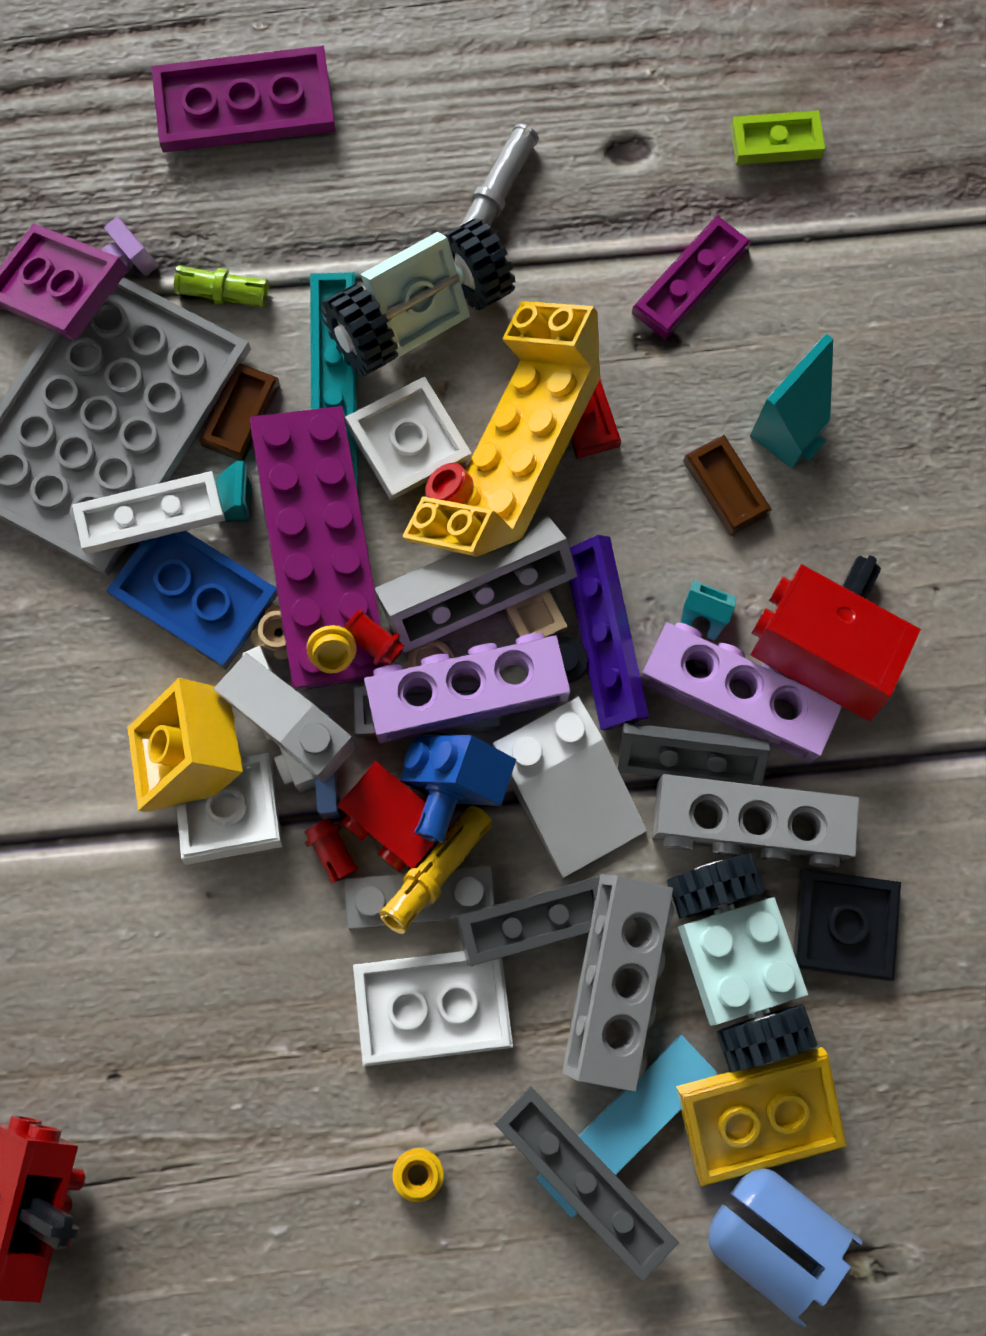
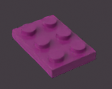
(57, 281)

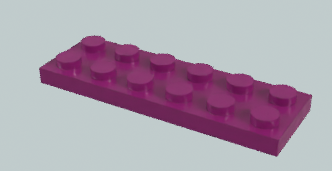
(314, 534)

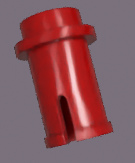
(374, 639)
(330, 850)

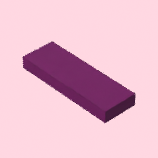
(691, 277)

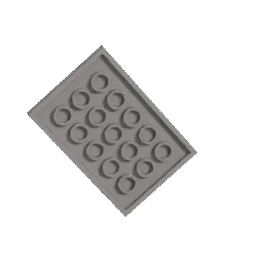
(108, 412)

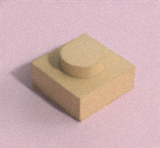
(537, 615)

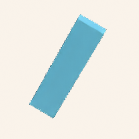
(639, 1115)

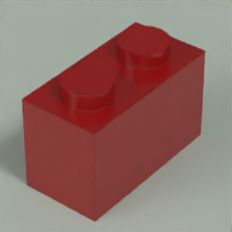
(388, 814)

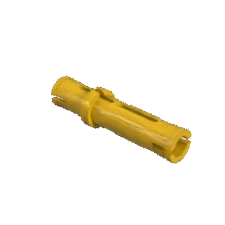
(424, 883)

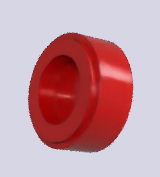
(450, 484)

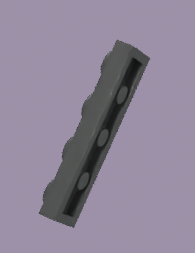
(586, 1183)

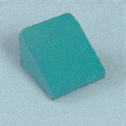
(235, 491)

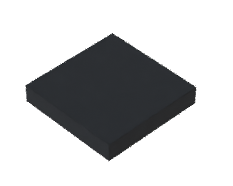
(847, 924)

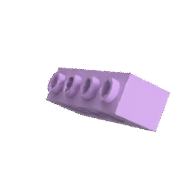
(543, 687)
(755, 716)

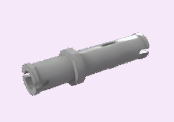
(489, 198)

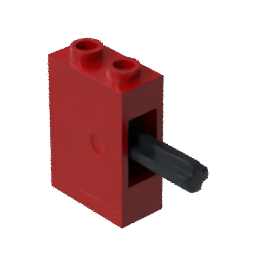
(836, 637)
(34, 1204)

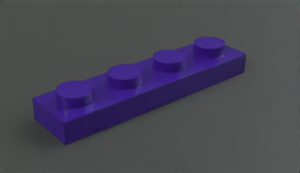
(606, 635)

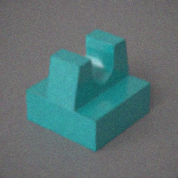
(709, 603)

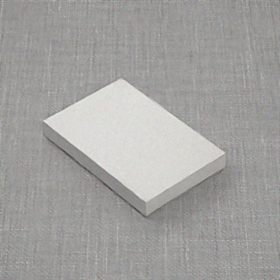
(430, 1008)

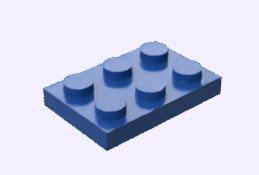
(194, 594)

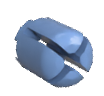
(765, 1265)

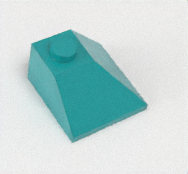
(799, 408)

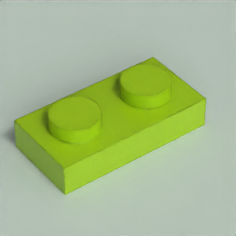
(777, 137)

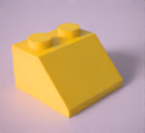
(183, 747)

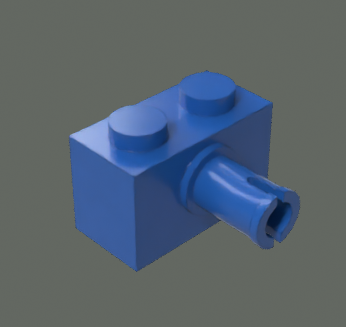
(453, 773)

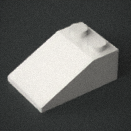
(571, 787)

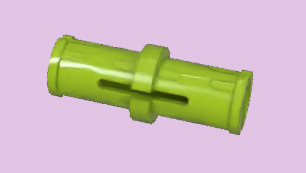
(221, 286)

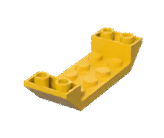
(525, 433)

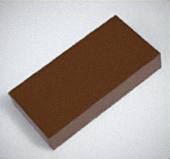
(244, 396)
(727, 485)

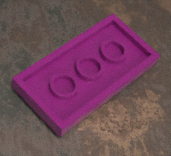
(242, 99)

